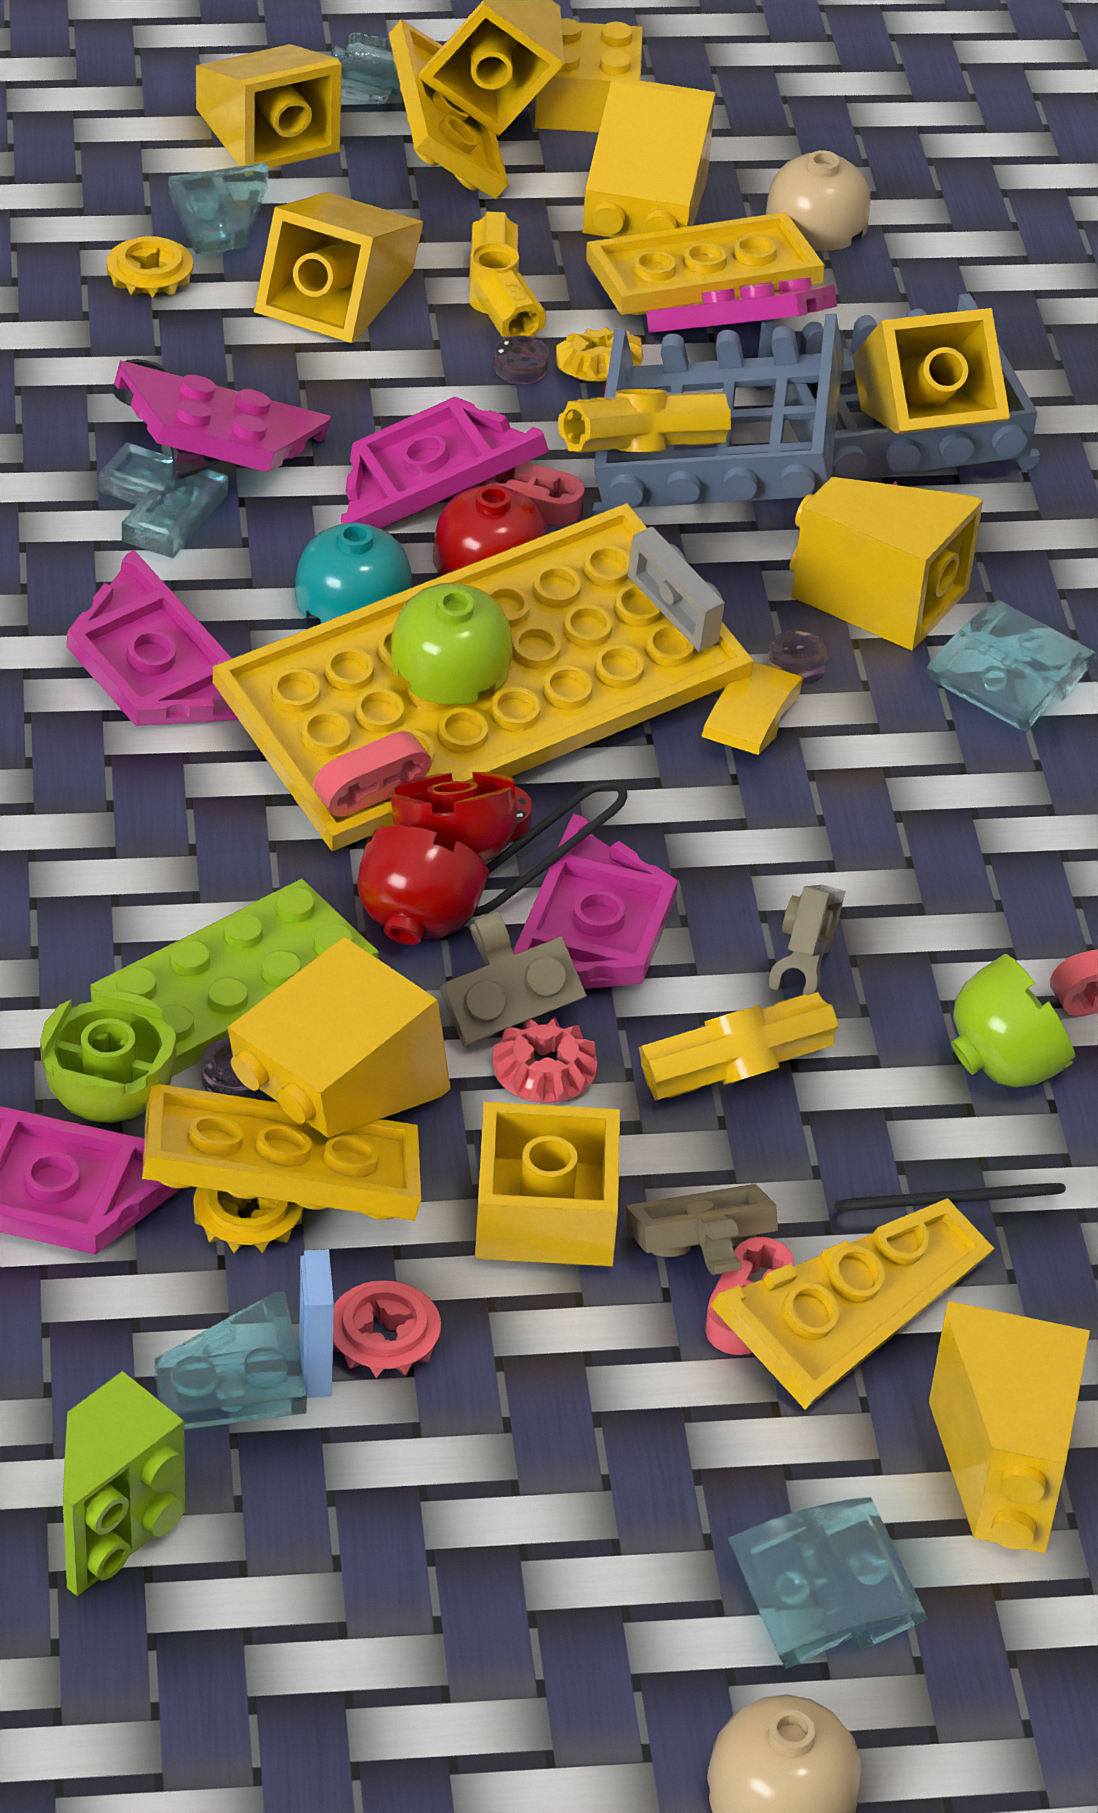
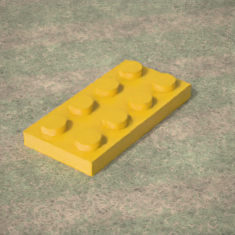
(440, 128)
(684, 262)
(261, 1152)

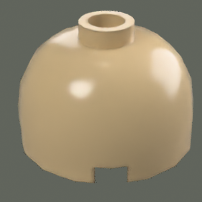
(822, 198)
(784, 1759)

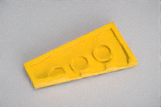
(842, 1306)

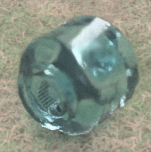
(367, 68)

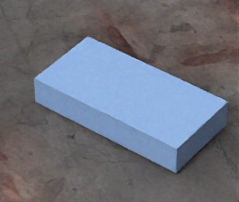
(316, 1322)

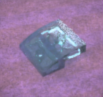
(1010, 664)
(827, 1579)

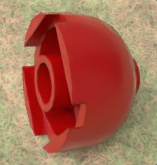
(482, 525)
(472, 813)
(418, 886)

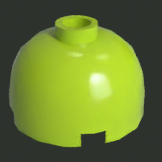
(451, 643)
(1008, 1028)
(107, 1055)

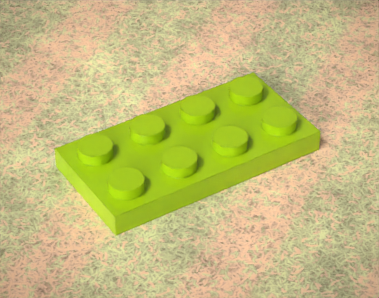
(233, 965)

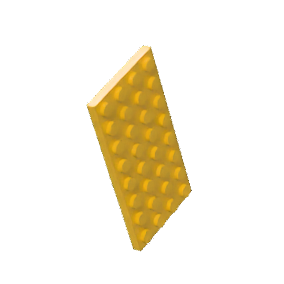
(582, 667)

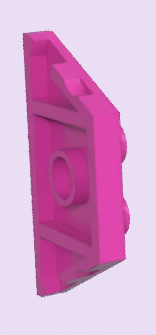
(755, 304)
(219, 421)
(432, 459)
(149, 650)
(604, 908)
(71, 1182)

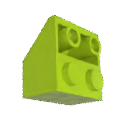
(119, 1478)

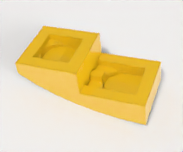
(752, 708)

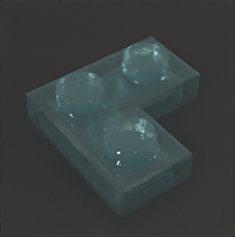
(166, 508)

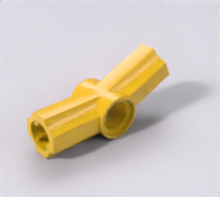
(495, 280)
(645, 421)
(738, 1045)

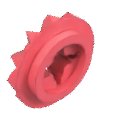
(544, 1079)
(399, 1309)

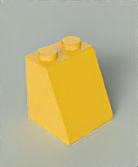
(499, 59)
(273, 104)
(648, 159)
(335, 263)
(932, 372)
(885, 555)
(343, 1042)
(1007, 1417)

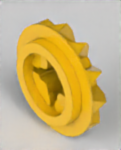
(135, 262)
(589, 353)
(219, 1217)

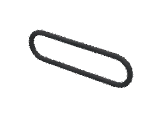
(563, 849)
(954, 1196)

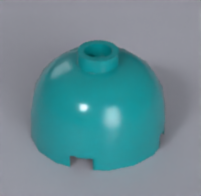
(349, 570)

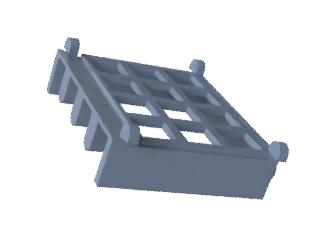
(880, 451)
(735, 471)

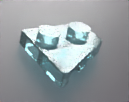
(219, 205)
(235, 1369)

